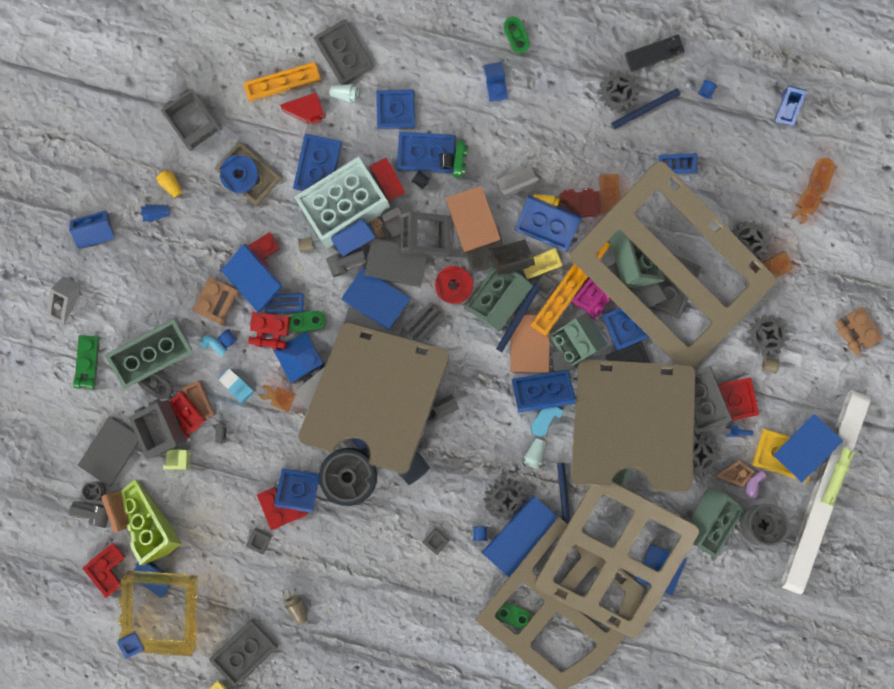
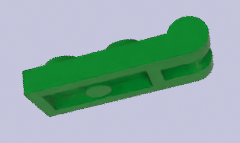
(86, 361)

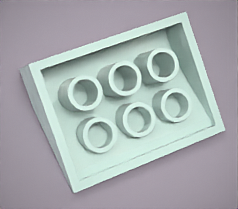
(342, 201)

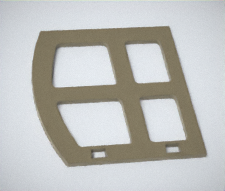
(520, 643)

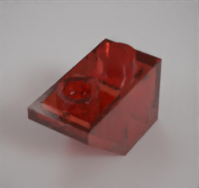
(582, 203)

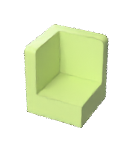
(177, 459)

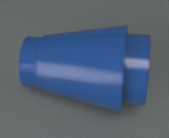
(153, 212)

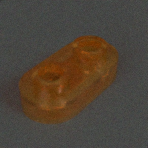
(821, 177)

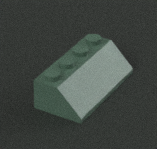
(149, 353)

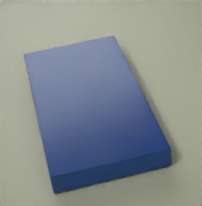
(519, 536)

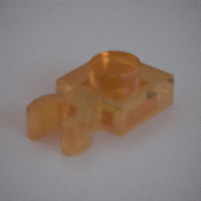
(808, 204)
(280, 399)

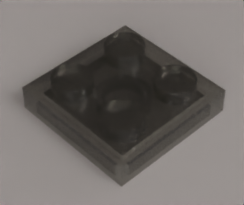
(511, 257)

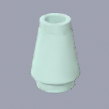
(345, 92)
(535, 454)

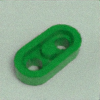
(516, 36)
(459, 166)
(307, 321)
(513, 615)

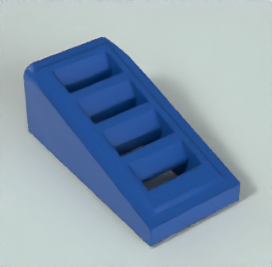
(694, 157)

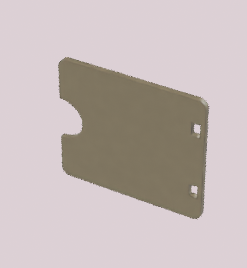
(375, 394)
(634, 422)

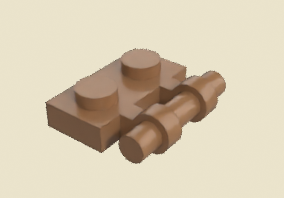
(863, 328)

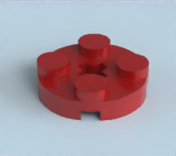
(460, 276)

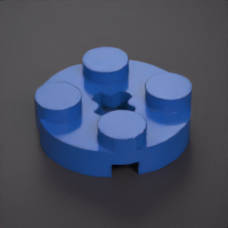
(239, 163)

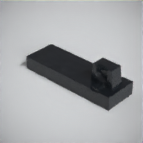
(654, 53)

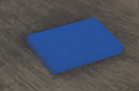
(422, 151)
(316, 161)
(548, 223)
(252, 277)
(375, 299)
(543, 391)
(807, 448)

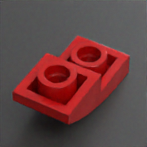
(387, 179)

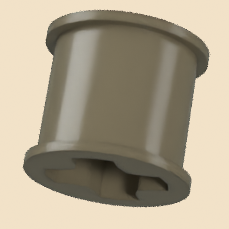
(306, 244)
(770, 365)

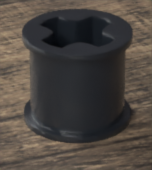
(446, 161)
(420, 180)

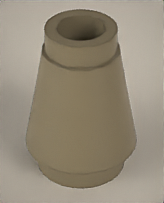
(296, 609)

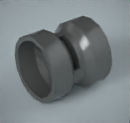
(90, 489)

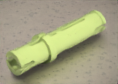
(838, 475)

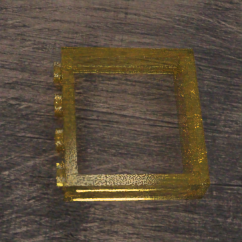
(161, 646)

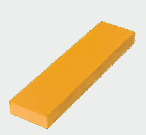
(282, 81)

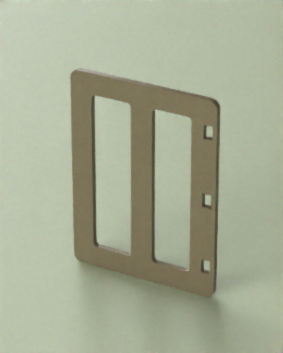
(623, 218)

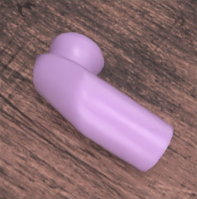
(752, 485)

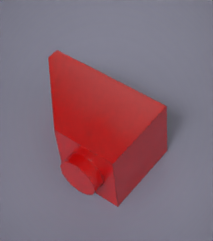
(305, 109)

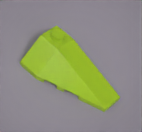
(149, 529)

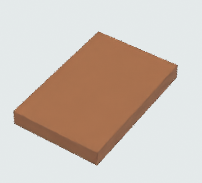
(472, 219)
(529, 348)

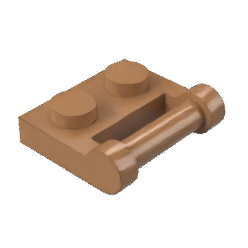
(210, 299)

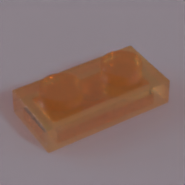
(777, 264)

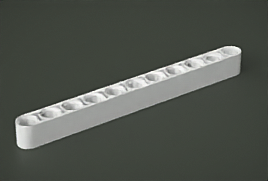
(817, 512)

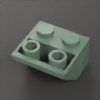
(578, 338)

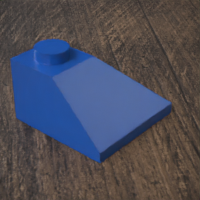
(299, 357)

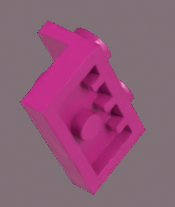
(591, 299)

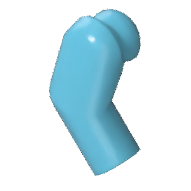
(214, 343)

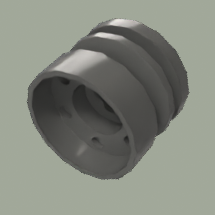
(774, 520)

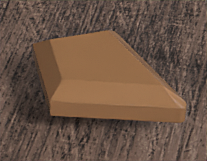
(736, 473)

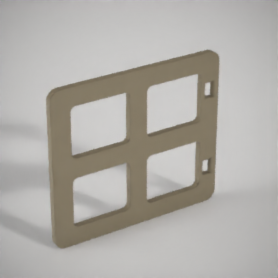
(617, 557)

